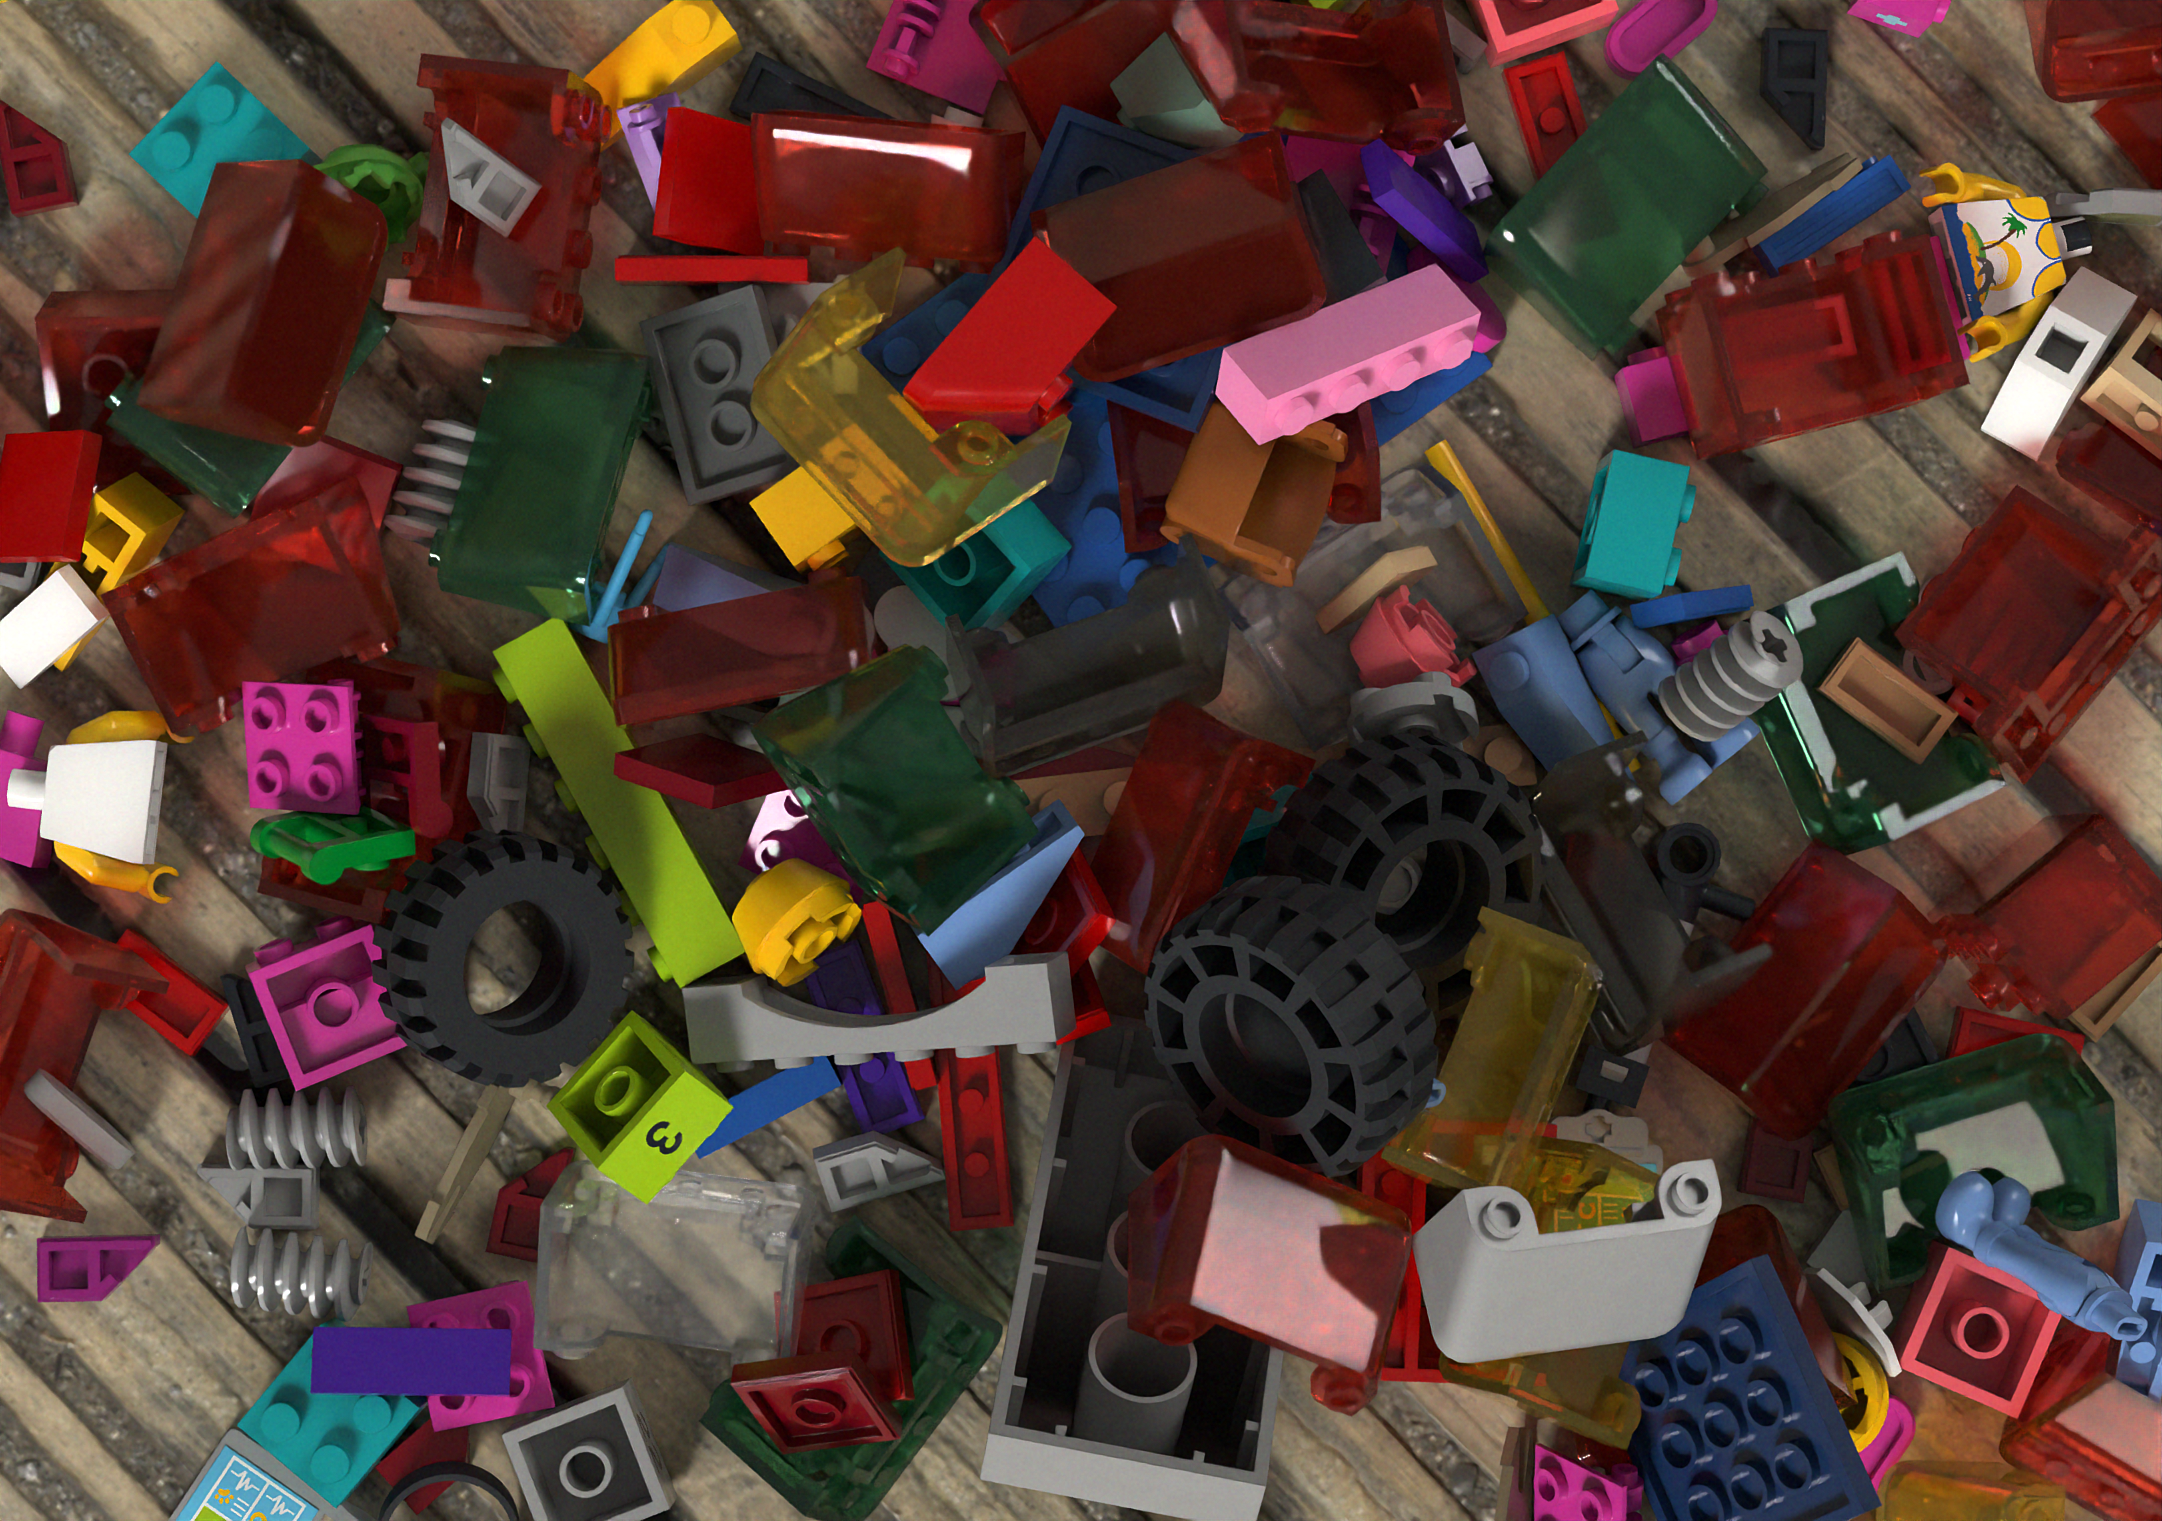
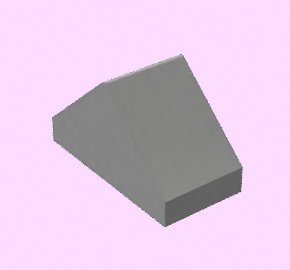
(1078, 1393)

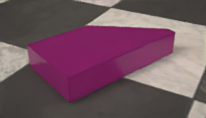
(88, 1265)

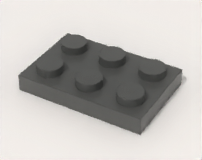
(705, 382)

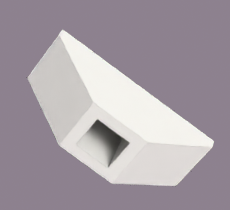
(2057, 362)

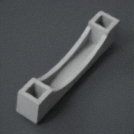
(746, 1020)

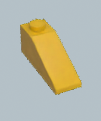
(664, 56)
(122, 537)

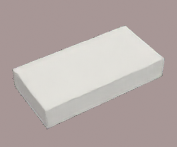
(47, 625)

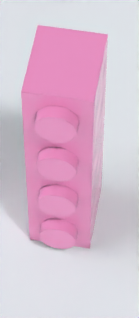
(1347, 354)

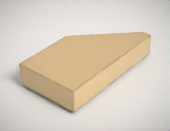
(1380, 579)

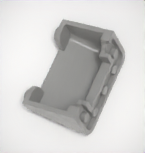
(1515, 1293)

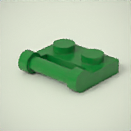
(331, 841)

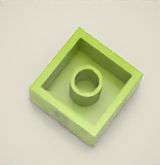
(639, 1107)

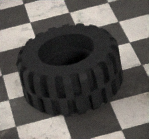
(576, 976)

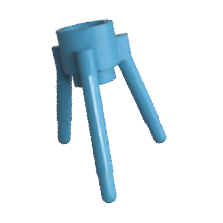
(610, 596)

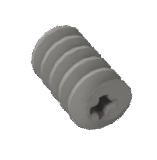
(435, 484)
(1732, 677)
(296, 1130)
(299, 1275)

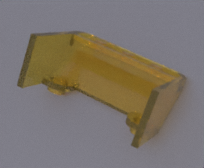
(870, 446)
(1504, 1060)

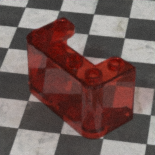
(463, 268)
(1810, 345)
(2053, 916)

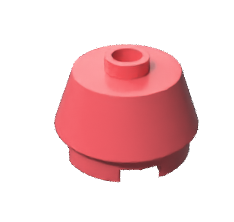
(1405, 641)

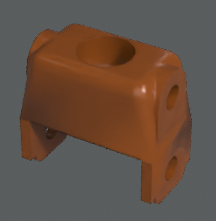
(1253, 501)

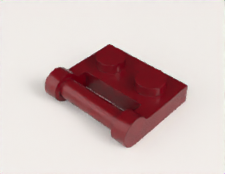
(406, 754)

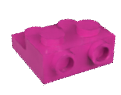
(324, 1000)

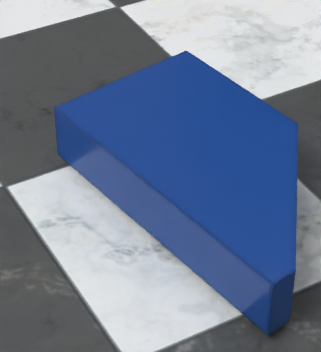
(1691, 606)

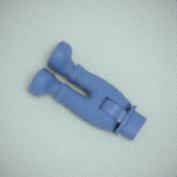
(1624, 668)
(1992, 1226)

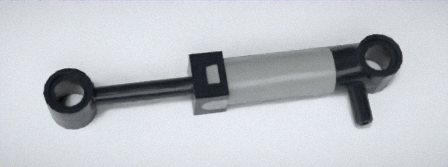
(1623, 1078)

